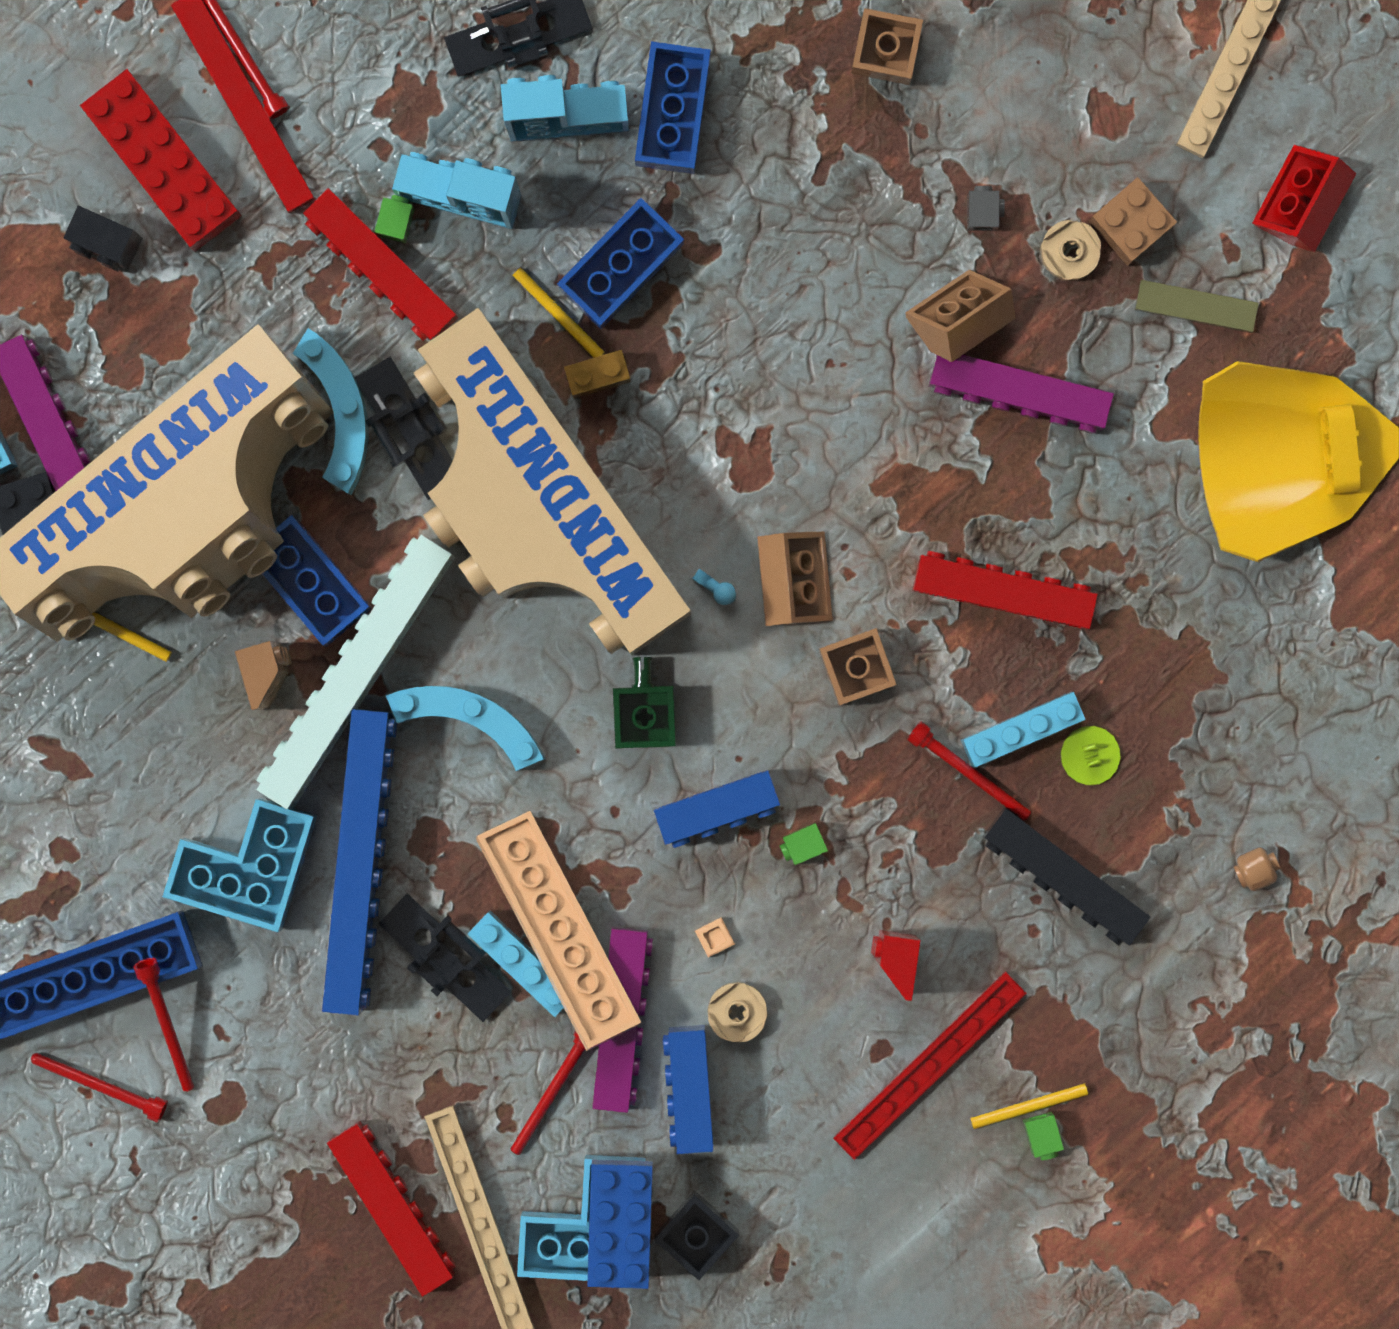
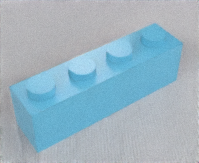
(1023, 729)
(516, 959)

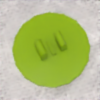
(1090, 755)

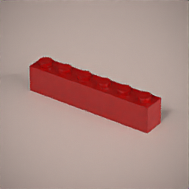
(380, 265)
(1004, 591)
(391, 1208)

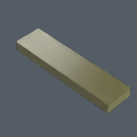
(1196, 306)

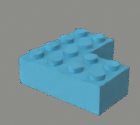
(548, 111)
(459, 188)
(251, 884)
(559, 1242)

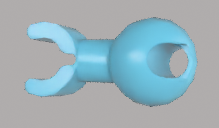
(723, 592)

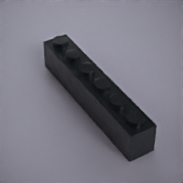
(1065, 876)

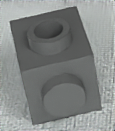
(984, 209)

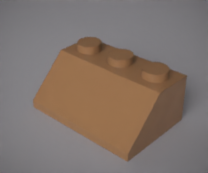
(962, 314)
(794, 578)
(263, 672)

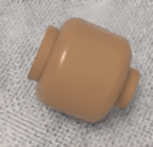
(1257, 869)

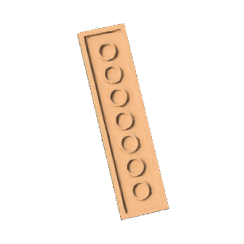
(558, 930)

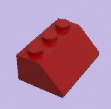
(1304, 197)
(898, 957)

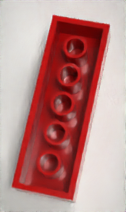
(160, 160)

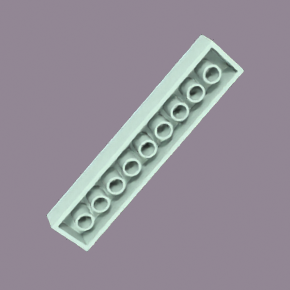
(355, 673)

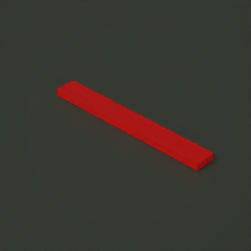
(243, 103)
(929, 1065)

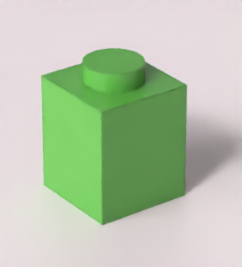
(394, 219)
(803, 844)
(1043, 1136)

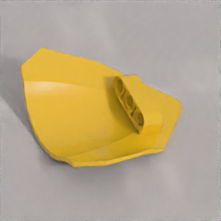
(1286, 455)

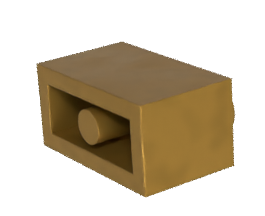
(597, 374)

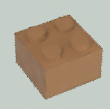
(887, 46)
(1132, 221)
(857, 666)

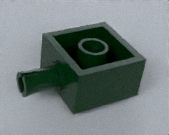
(642, 695)

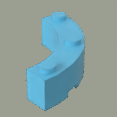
(348, 409)
(474, 710)

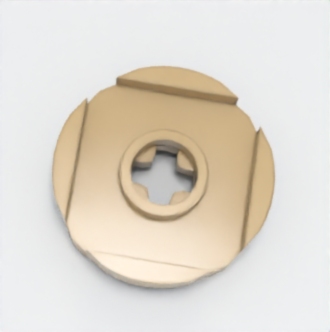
(1073, 233)
(754, 1013)

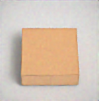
(714, 937)

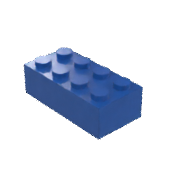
(672, 107)
(621, 263)
(314, 584)
(717, 807)
(690, 1089)
(620, 1224)

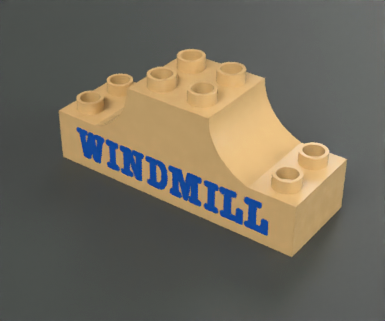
(530, 498)
(173, 502)

